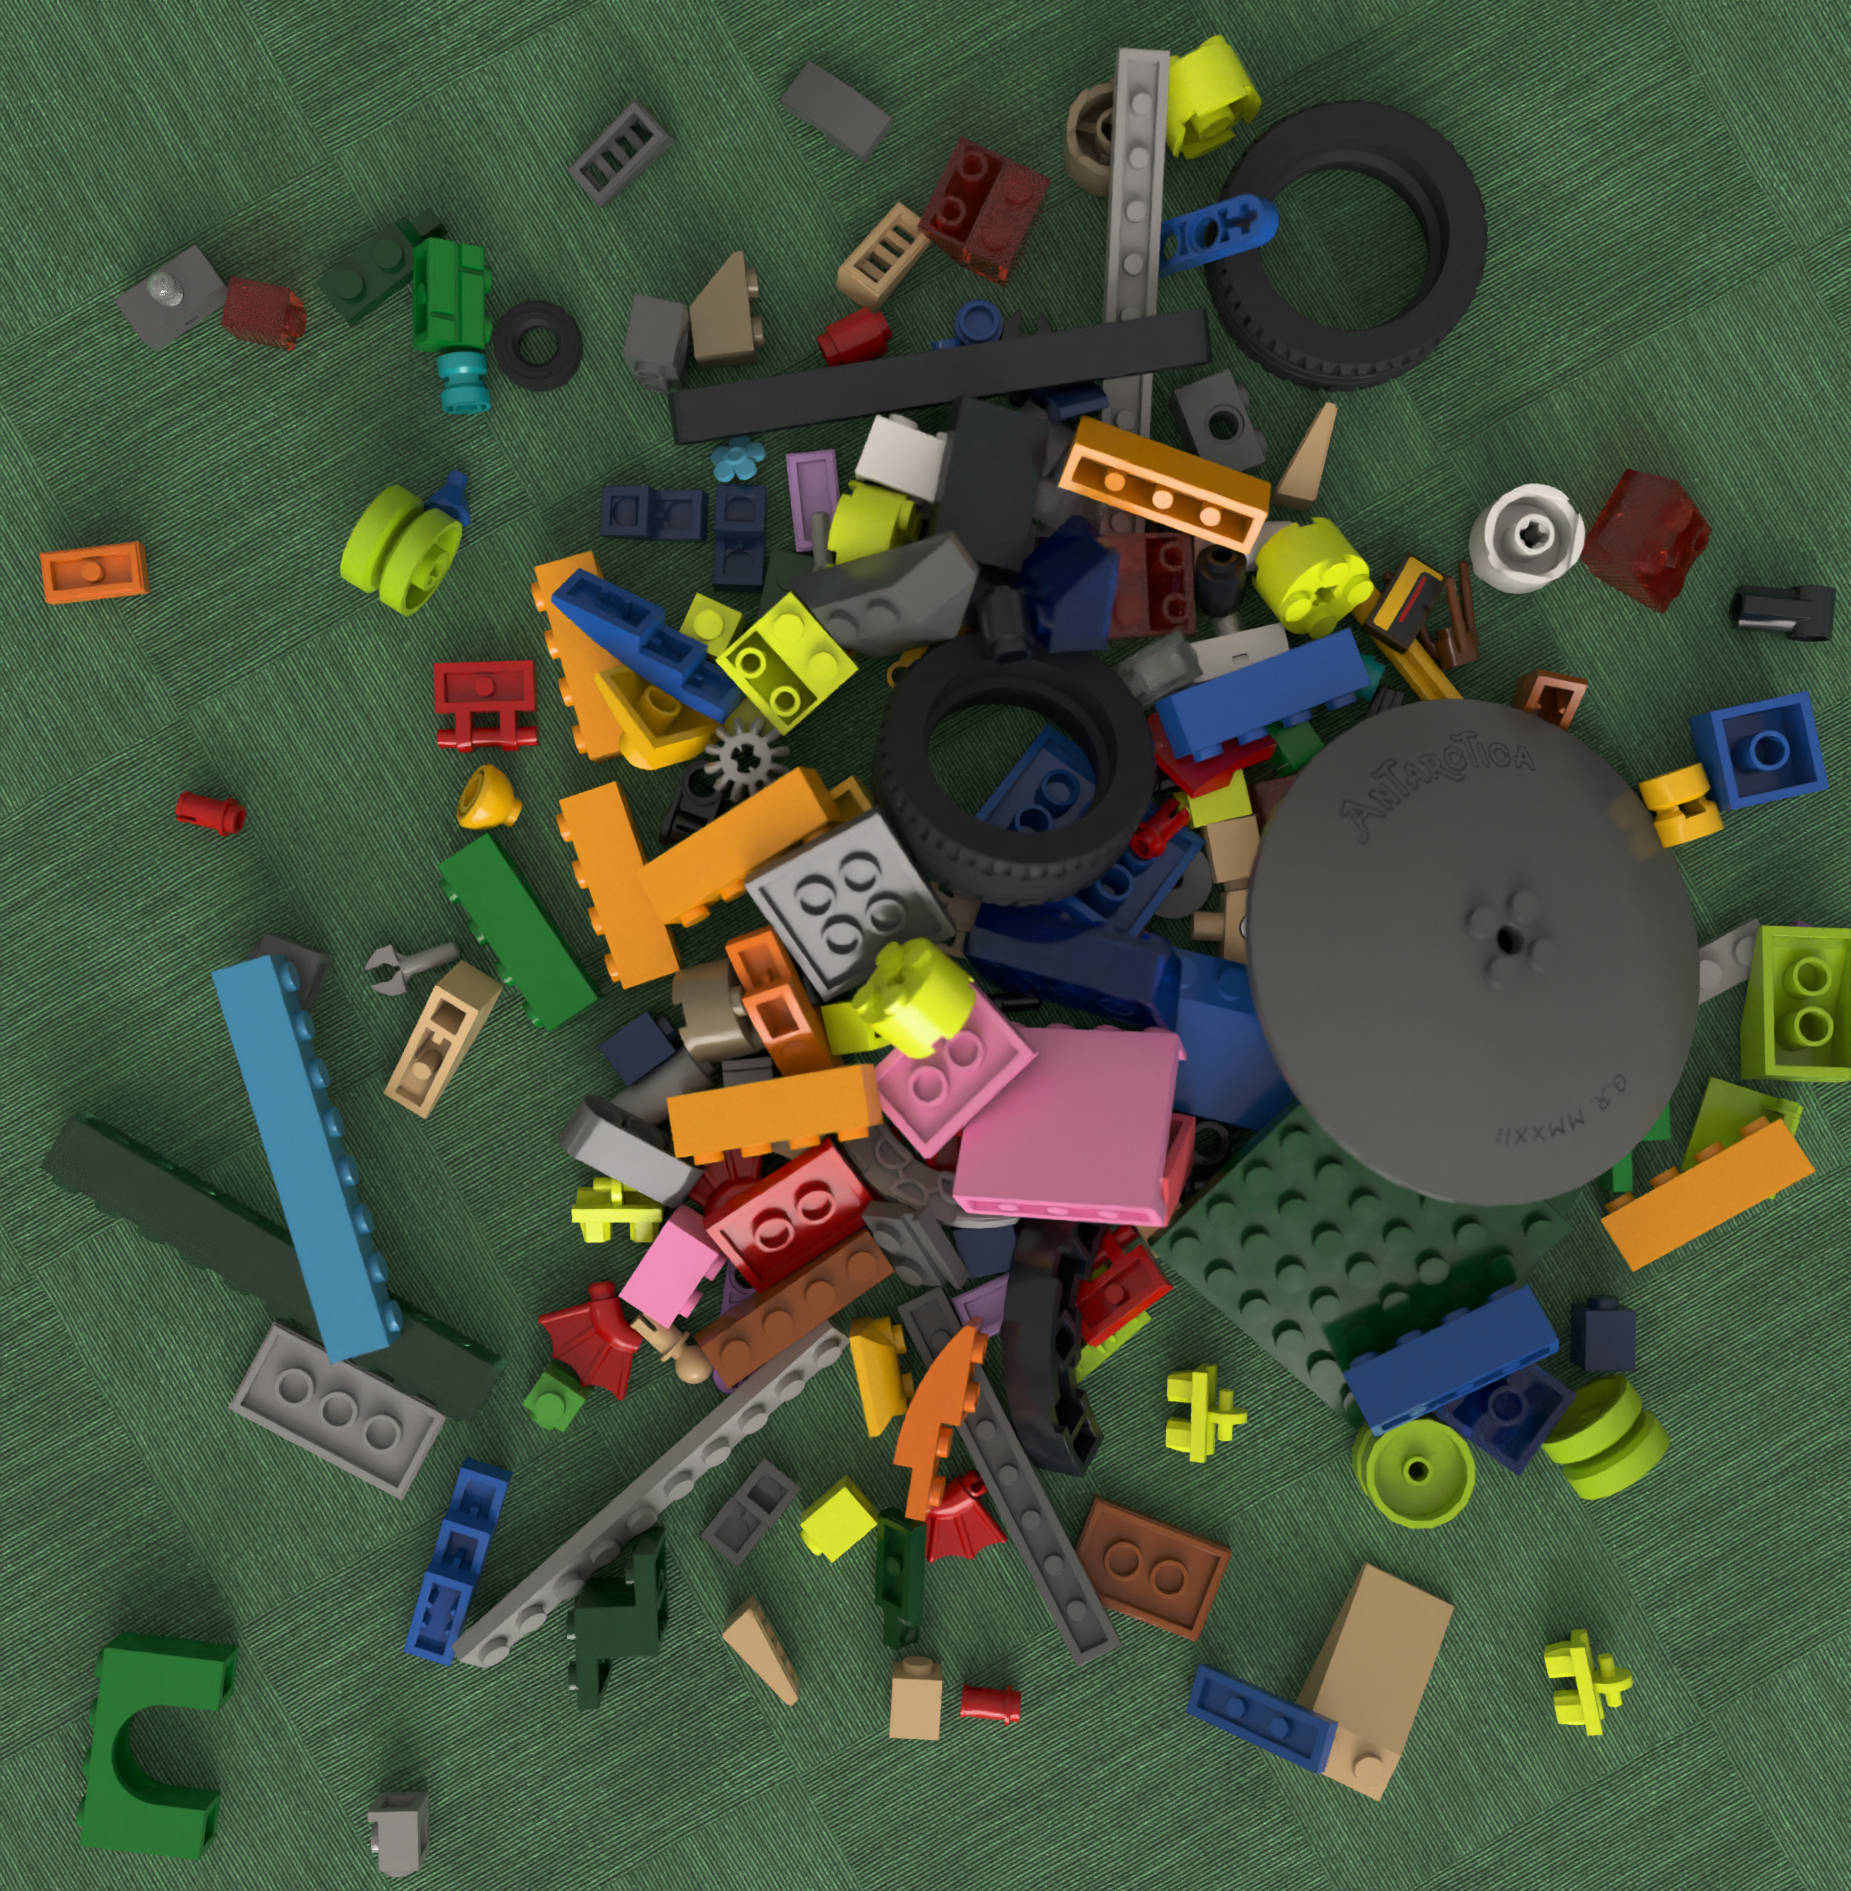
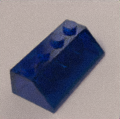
(1077, 964)

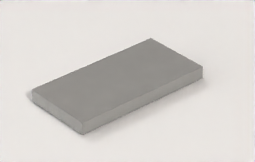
(338, 1410)

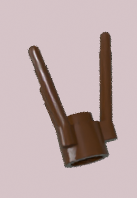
(1458, 642)

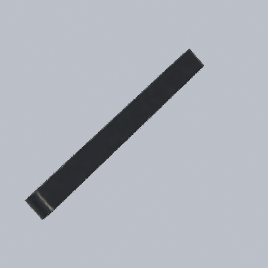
(938, 376)

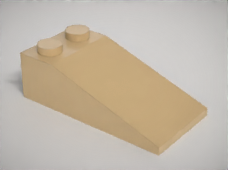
(1375, 1675)

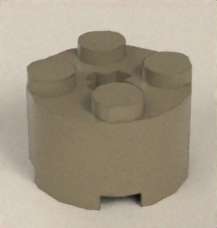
(1086, 139)
(714, 1012)

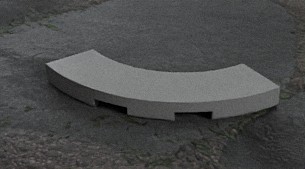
(903, 1179)

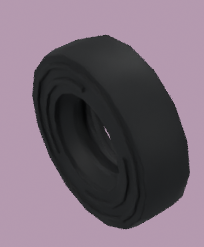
(516, 324)

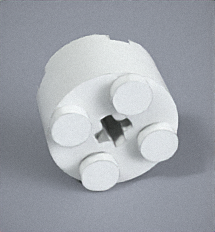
(1548, 523)

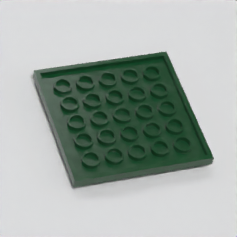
(1337, 1258)

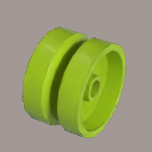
(401, 549)
(1606, 1438)
(1431, 1489)

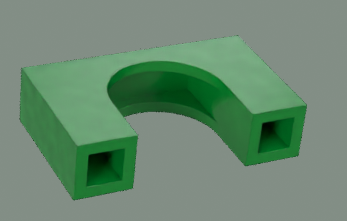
(122, 1803)

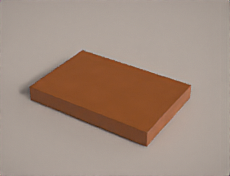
(1151, 1566)

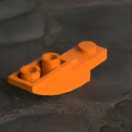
(779, 1004)
(940, 1399)

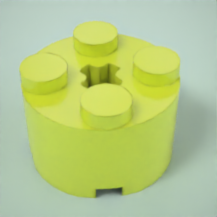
(1207, 98)
(872, 522)
(1311, 577)
(915, 996)

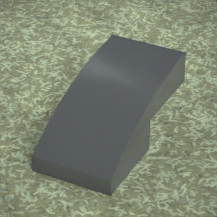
(837, 110)
(750, 1511)

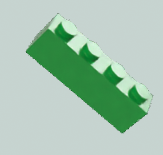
(520, 933)

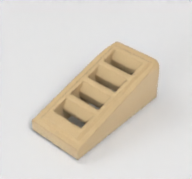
(866, 282)
(1303, 474)
(757, 1644)

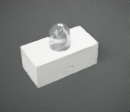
(1237, 647)

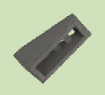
(621, 127)

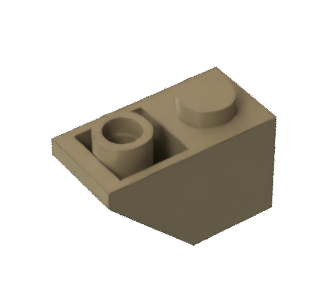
(723, 318)

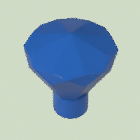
(452, 498)

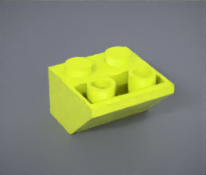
(787, 663)

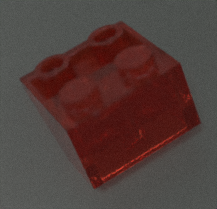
(984, 210)
(1646, 539)
(1153, 586)

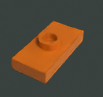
(94, 573)

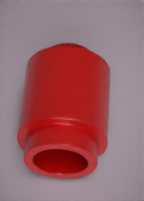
(855, 338)

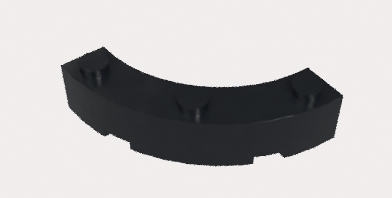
(1044, 1343)

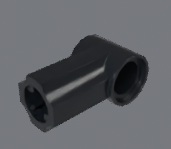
(1798, 612)

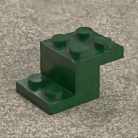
(619, 1619)

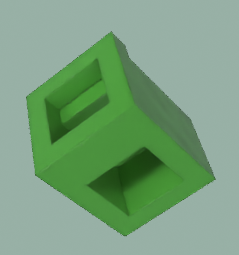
(556, 1397)

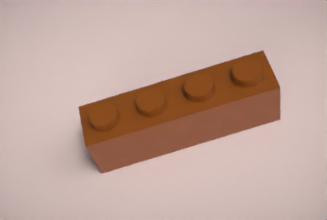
(792, 1307)

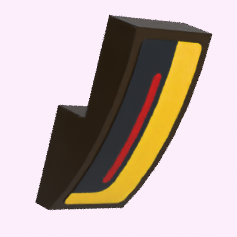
(1405, 603)

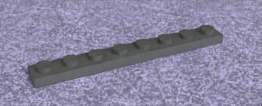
(1018, 1492)

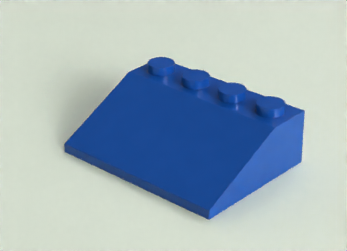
(1055, 788)
(1228, 1062)

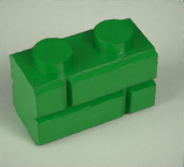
(450, 297)

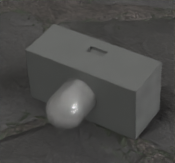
(174, 298)

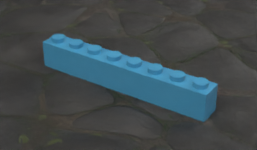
(308, 1156)

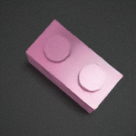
(673, 1268)

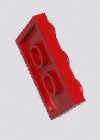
(791, 1215)

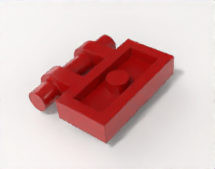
(486, 688)
(1121, 1290)

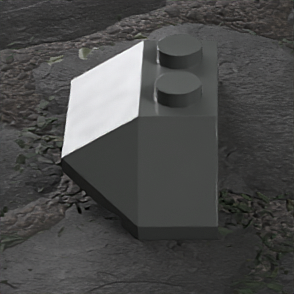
(893, 597)

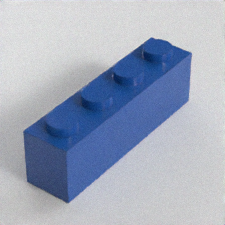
(1261, 694)
(1451, 1359)

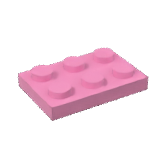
(945, 1090)

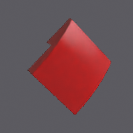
(1211, 773)

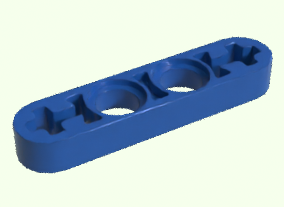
(1230, 239)

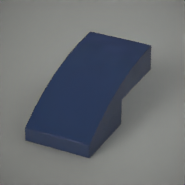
(1071, 401)
(654, 514)
(740, 538)

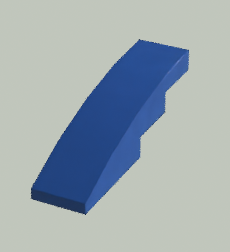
(639, 639)
(458, 1561)

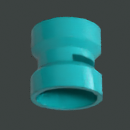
(463, 386)

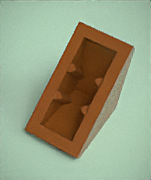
(1550, 696)

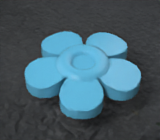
(737, 459)

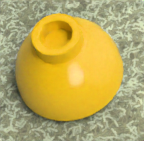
(488, 800)

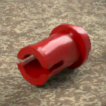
(212, 813)
(1153, 834)
(991, 1703)

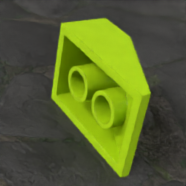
(1798, 1006)

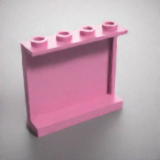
(1076, 1129)

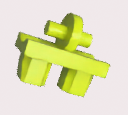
(615, 1202)
(1198, 1433)
(1584, 1704)

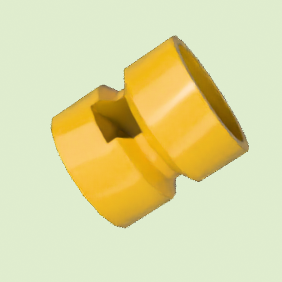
(1683, 787)

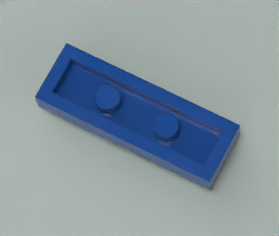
(1262, 1718)

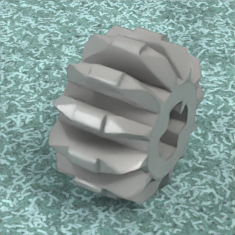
(732, 768)

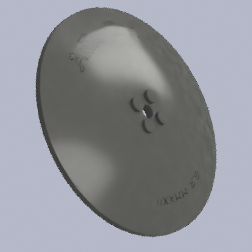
(1386, 968)

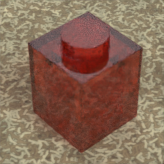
(263, 314)

